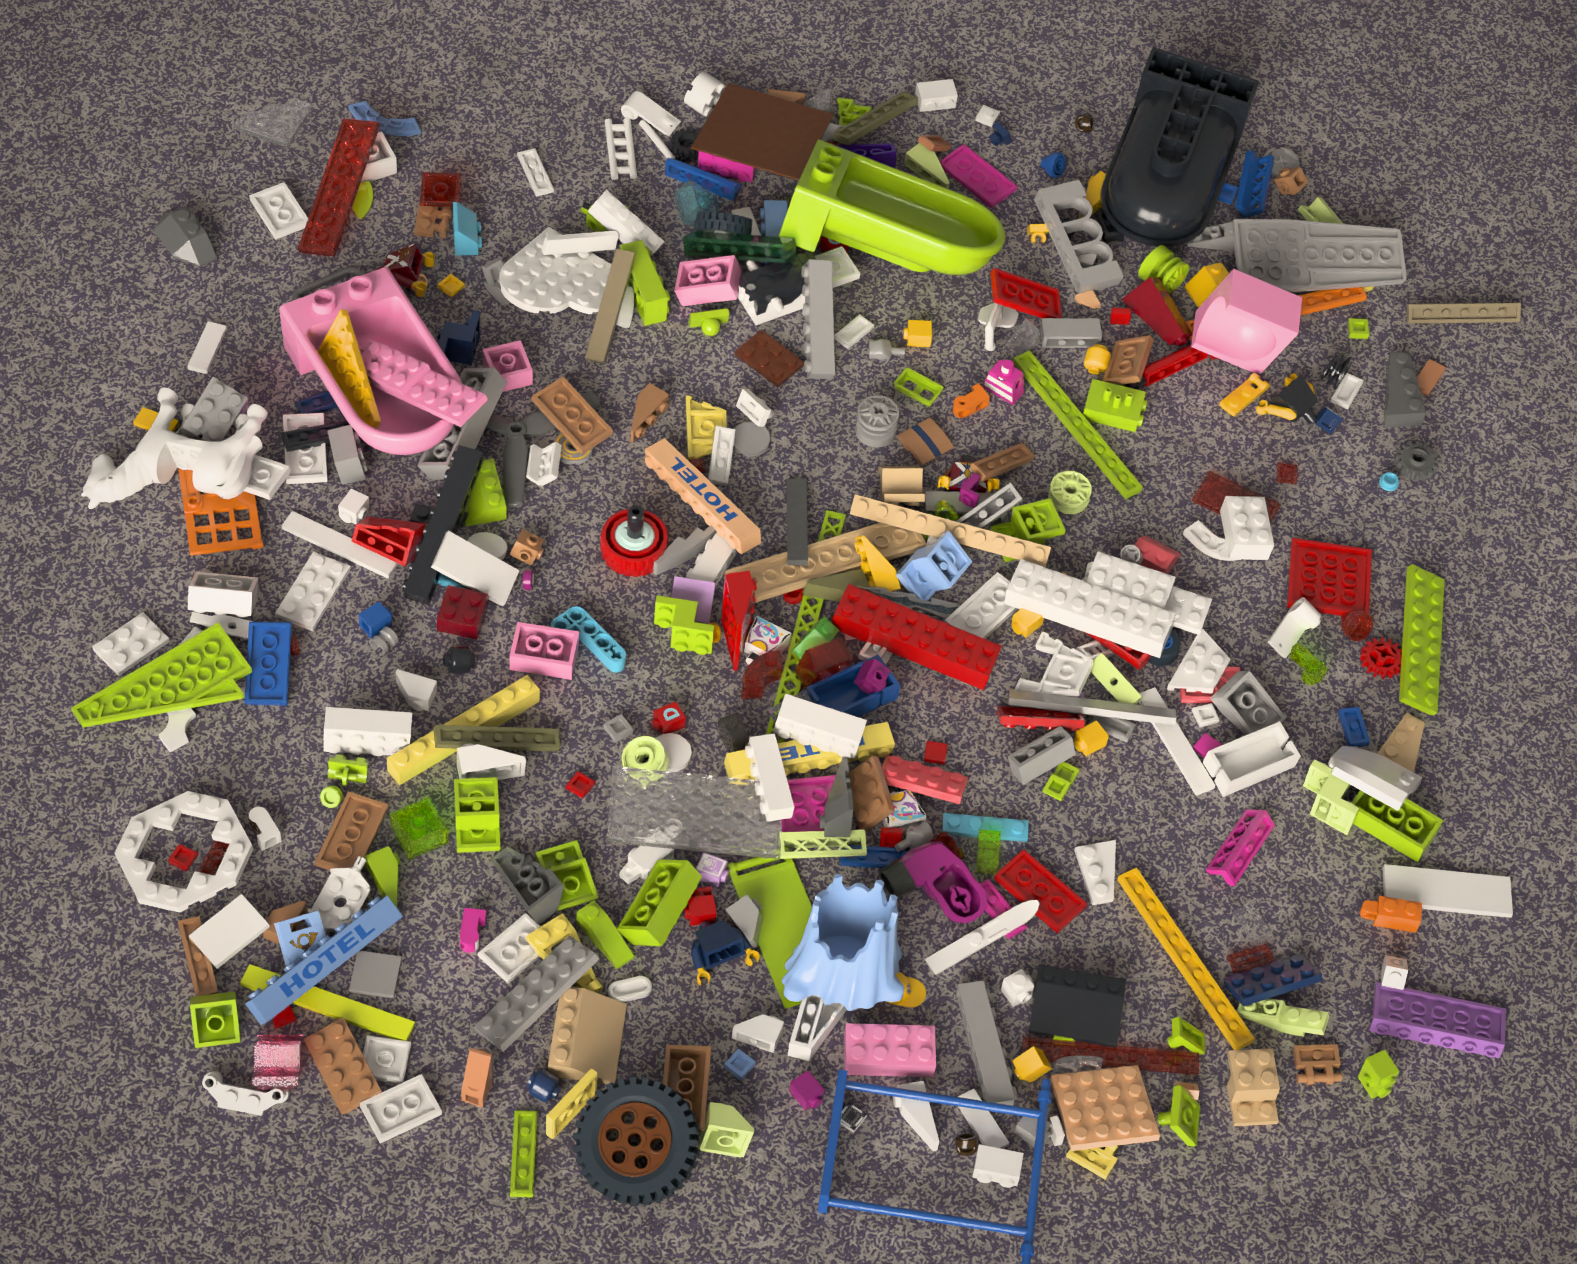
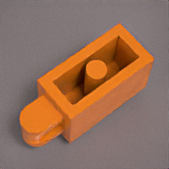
(1393, 913)

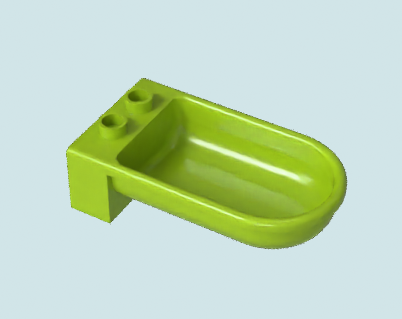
(889, 215)

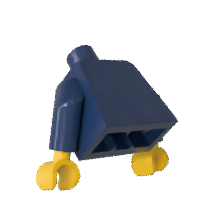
(718, 945)

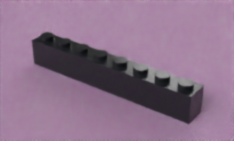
(444, 517)

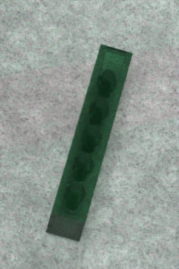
(741, 245)

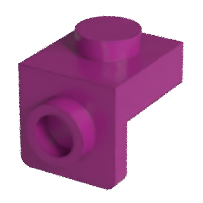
(968, 489)

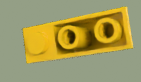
(877, 568)

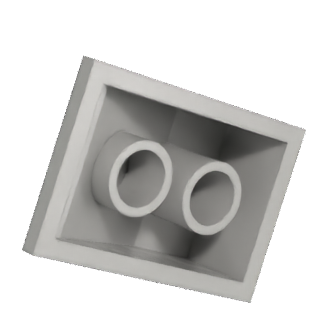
(1247, 703)

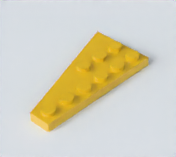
(346, 365)

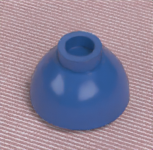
(1054, 164)

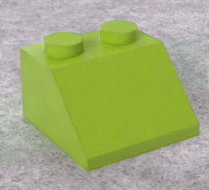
(215, 1019)

